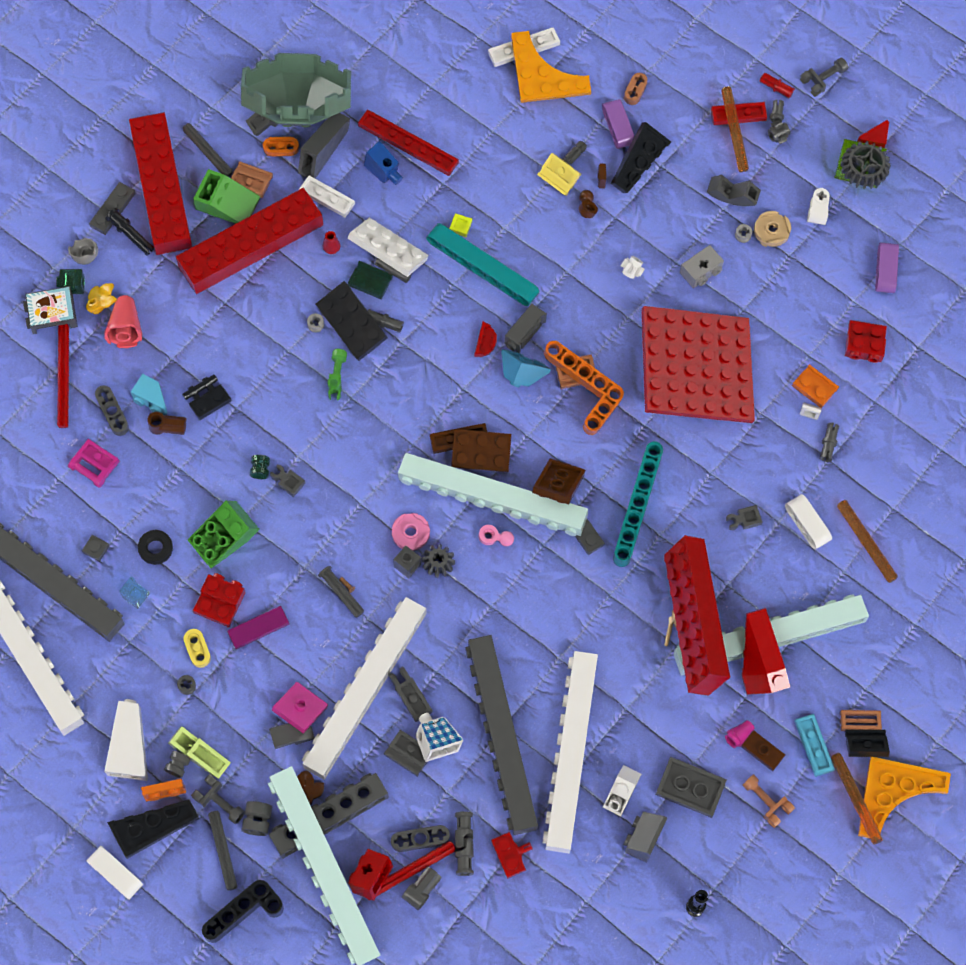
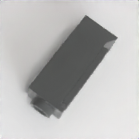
(525, 328)

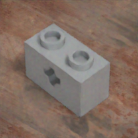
(701, 267)

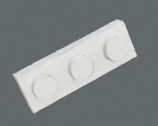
(328, 196)

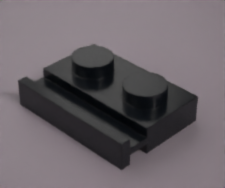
(867, 743)

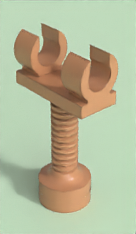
(772, 819)

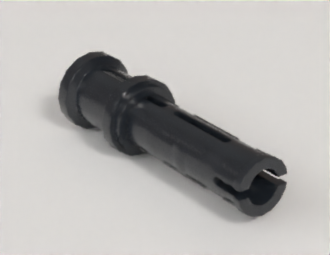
(123, 225)
(698, 902)

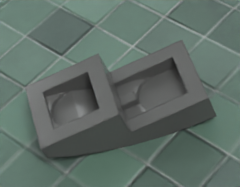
(288, 734)

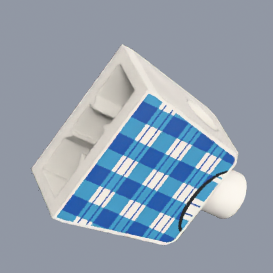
(437, 737)

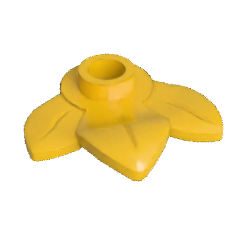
(100, 298)

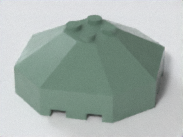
(296, 89)

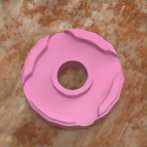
(407, 521)

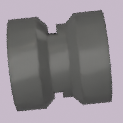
(176, 766)

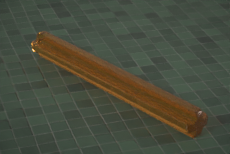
(735, 129)
(867, 541)
(856, 798)

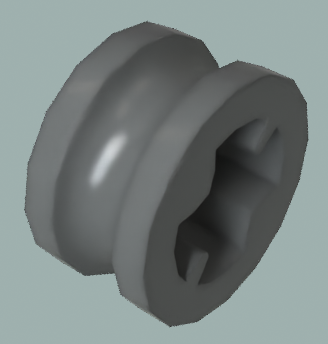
(189, 679)

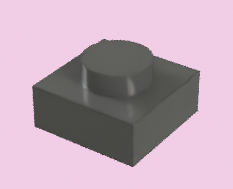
(95, 548)

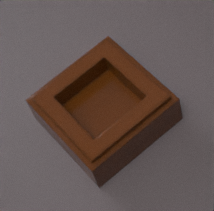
(601, 175)

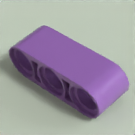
(618, 123)
(887, 267)

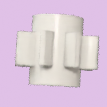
(632, 267)

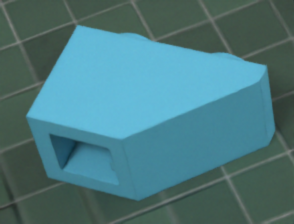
(149, 393)

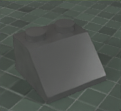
(645, 835)

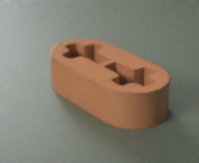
(638, 89)

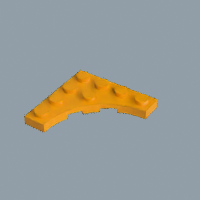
(540, 80)
(894, 782)

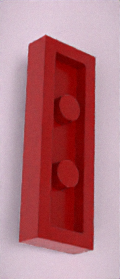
(746, 113)

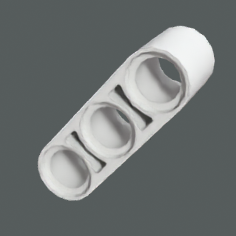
(808, 521)
(114, 872)

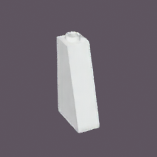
(127, 747)

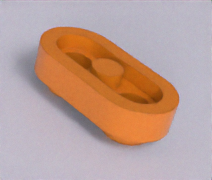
(281, 146)

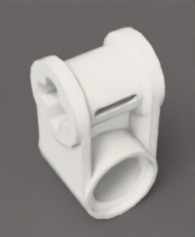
(819, 208)

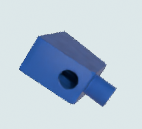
(382, 164)

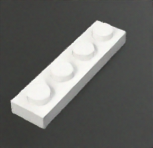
(542, 41)

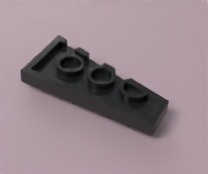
(642, 152)
(146, 829)

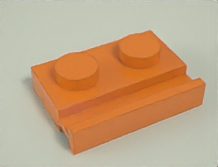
(815, 386)
(163, 790)

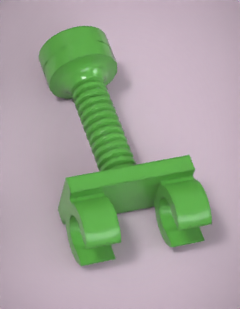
(334, 382)

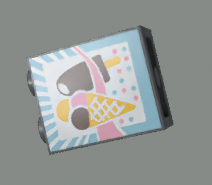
(50, 309)

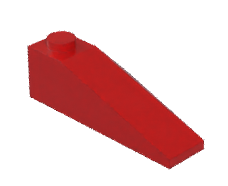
(763, 663)

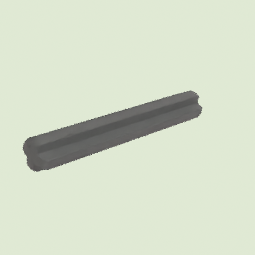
(207, 150)
(222, 850)

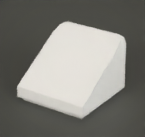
(810, 411)

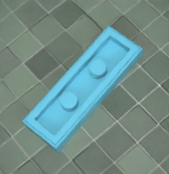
(814, 745)

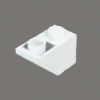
(622, 790)

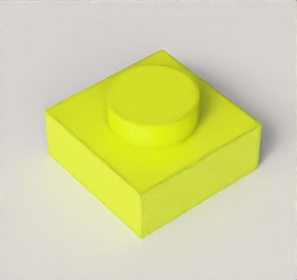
(461, 225)

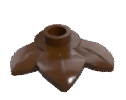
(311, 789)

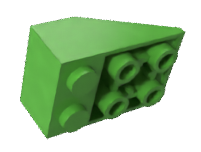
(224, 198)
(223, 533)

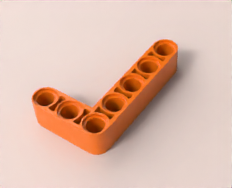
(588, 382)

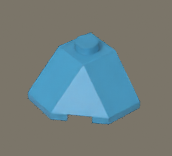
(522, 370)

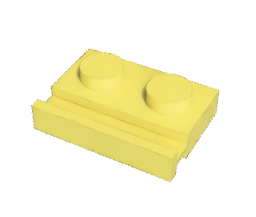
(559, 174)

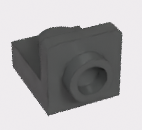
(259, 123)

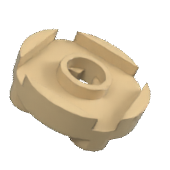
(769, 238)

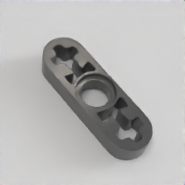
(111, 418)
(404, 834)

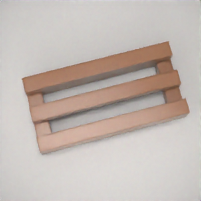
(843, 713)

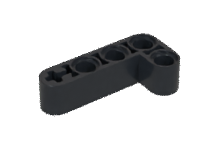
(240, 914)

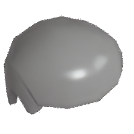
(83, 251)

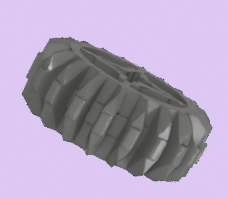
(875, 170)

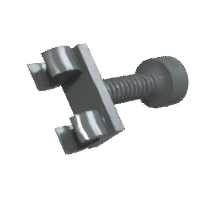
(840, 66)
(236, 814)

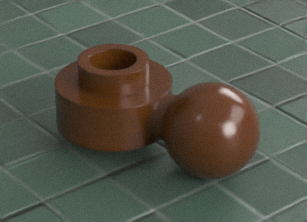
(587, 207)

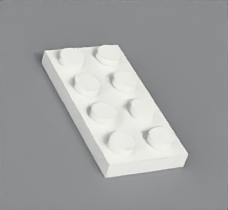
(388, 247)

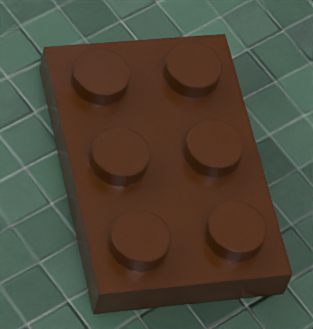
(481, 450)
(558, 481)

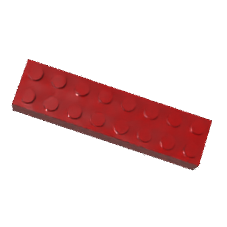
(160, 183)
(249, 240)
(696, 616)

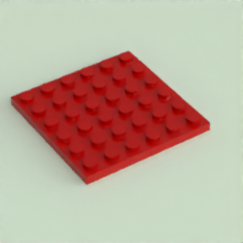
(697, 365)

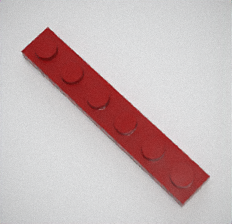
(408, 142)

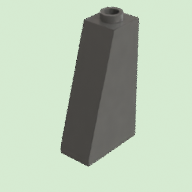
(322, 144)

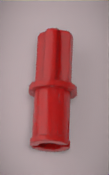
(777, 85)

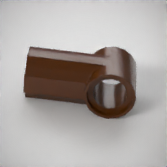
(168, 424)

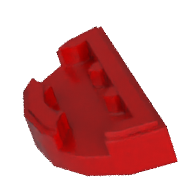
(486, 341)

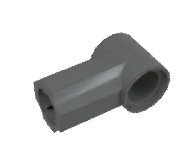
(419, 891)

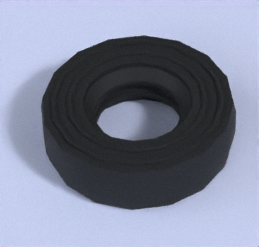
(163, 555)

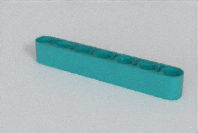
(483, 264)
(634, 511)

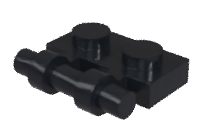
(208, 402)

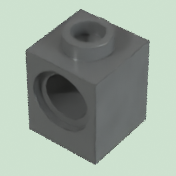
(407, 562)

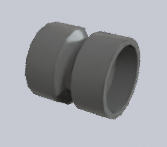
(257, 811)

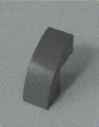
(736, 194)

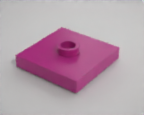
(300, 707)

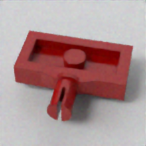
(510, 854)

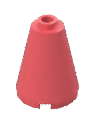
(123, 324)

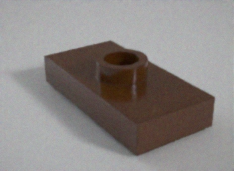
(763, 750)

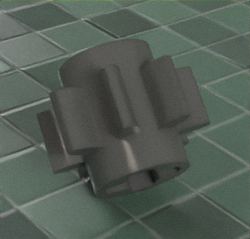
(778, 132)

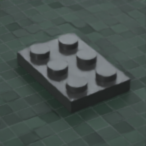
(691, 787)

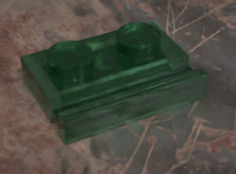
(370, 280)

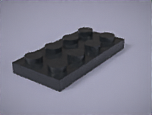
(351, 321)

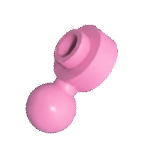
(505, 538)

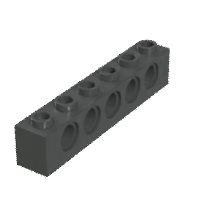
(341, 815)

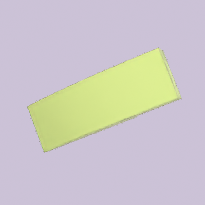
(199, 752)

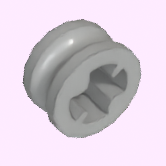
(738, 235)
(319, 318)

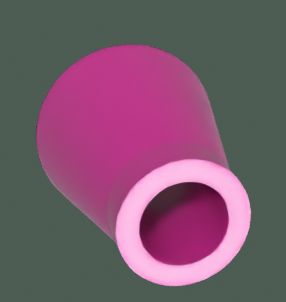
(737, 735)

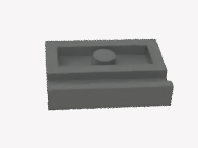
(406, 753)

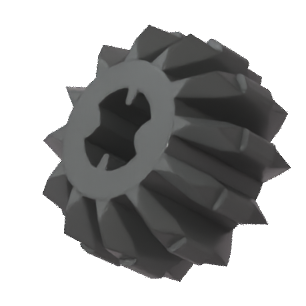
(441, 555)

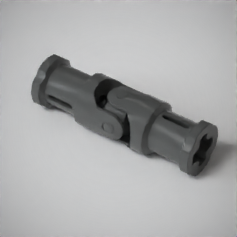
(464, 841)

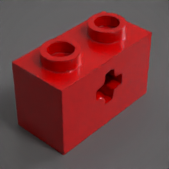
(370, 874)

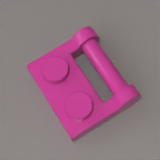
(97, 458)

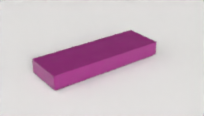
(258, 627)

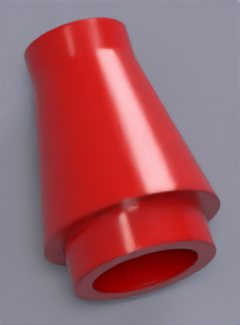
(331, 243)

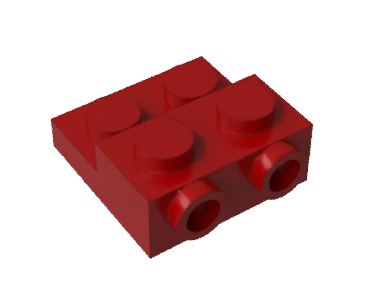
(865, 341)
(219, 599)

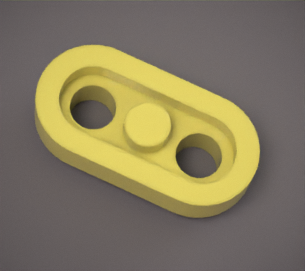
(197, 649)

